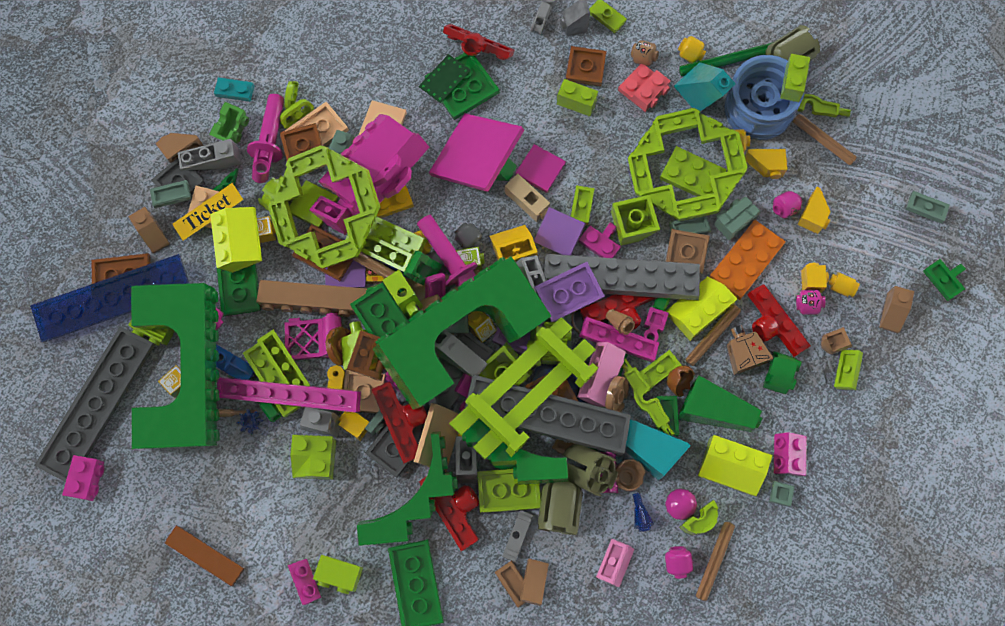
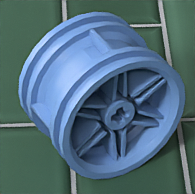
(742, 104)

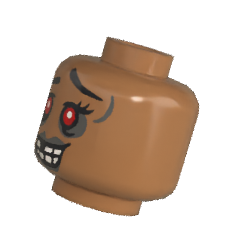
(644, 53)

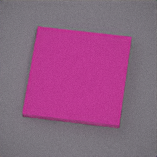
(476, 152)

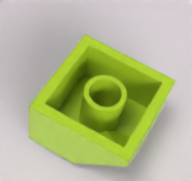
(634, 219)
(313, 457)

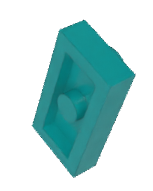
(234, 89)

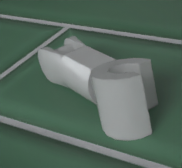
(542, 15)

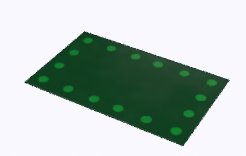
(444, 78)

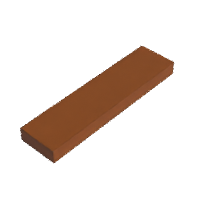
(204, 555)

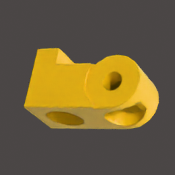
(336, 377)

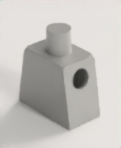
(320, 421)

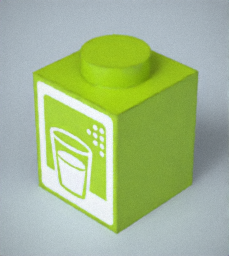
(472, 255)

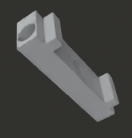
(514, 545)

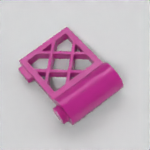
(325, 324)

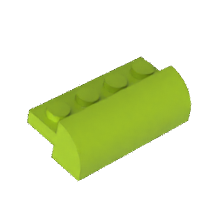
(392, 244)
(275, 364)

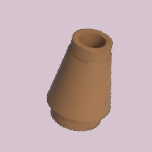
(621, 322)

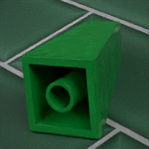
(717, 407)

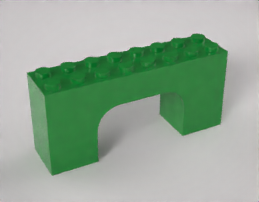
(410, 350)
(194, 413)

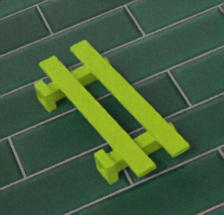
(504, 428)

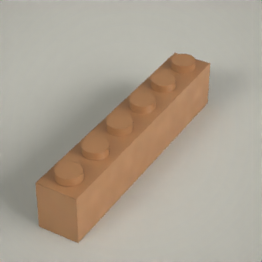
(307, 297)

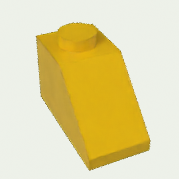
(768, 162)
(815, 212)

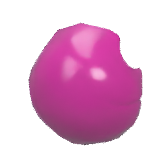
(681, 504)

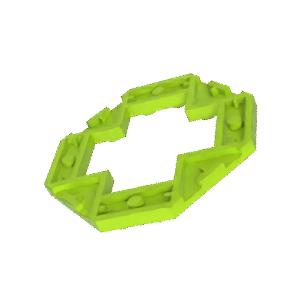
(722, 183)
(357, 225)

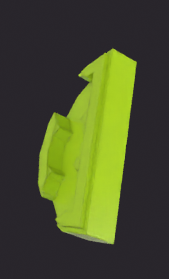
(291, 93)

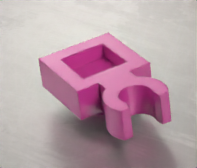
(655, 322)

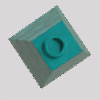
(704, 85)
(653, 448)

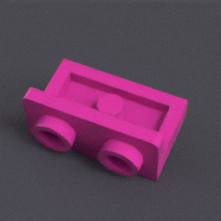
(790, 454)
(83, 478)

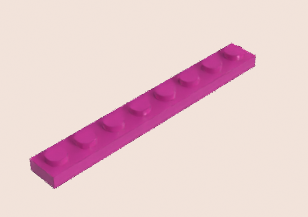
(289, 394)

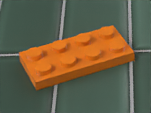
(747, 259)

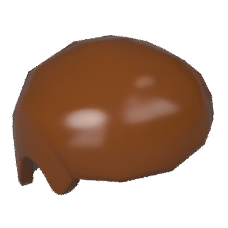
(680, 379)

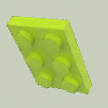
(690, 172)
(502, 492)

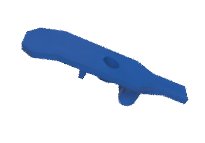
(234, 365)

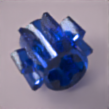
(243, 421)

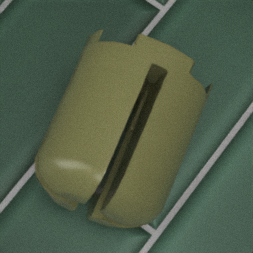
(796, 42)
(596, 464)
(560, 508)

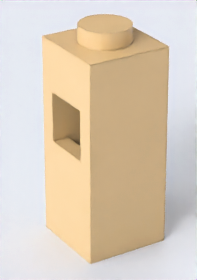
(527, 198)

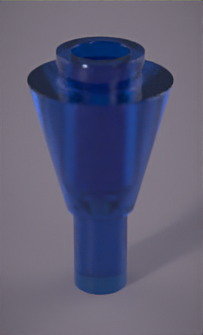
(641, 516)

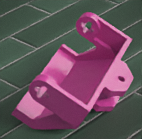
(387, 153)

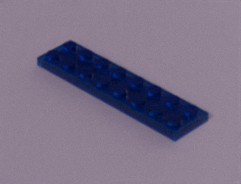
(102, 299)

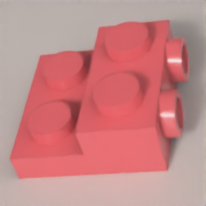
(645, 87)

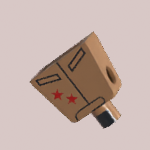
(746, 351)

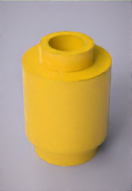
(843, 284)

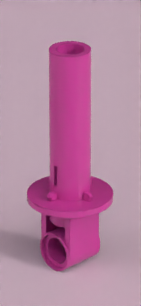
(265, 150)
(458, 269)

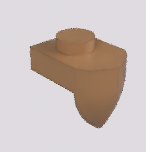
(835, 341)

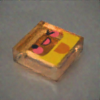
(372, 277)

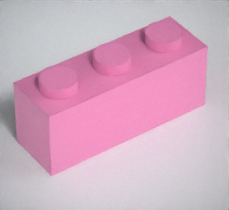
(609, 361)

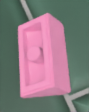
(615, 563)

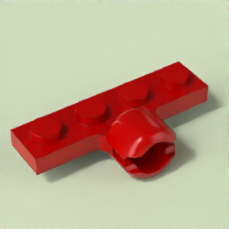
(474, 43)
(621, 303)
(776, 322)
(399, 420)
(453, 513)

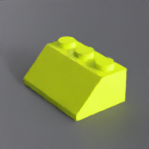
(236, 238)
(696, 315)
(734, 465)

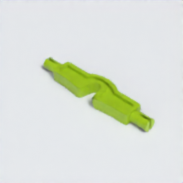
(822, 107)
(652, 406)

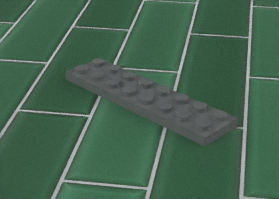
(633, 276)
(95, 402)
(565, 418)
(384, 449)

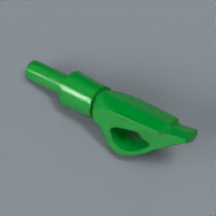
(231, 178)

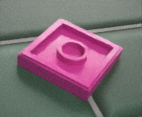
(540, 168)

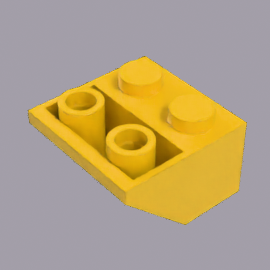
(514, 242)

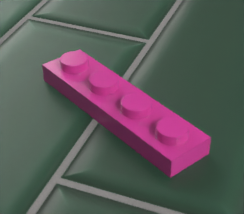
(630, 343)

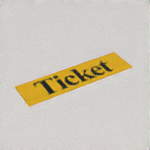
(201, 216)

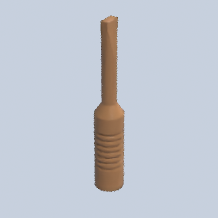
(230, 412)

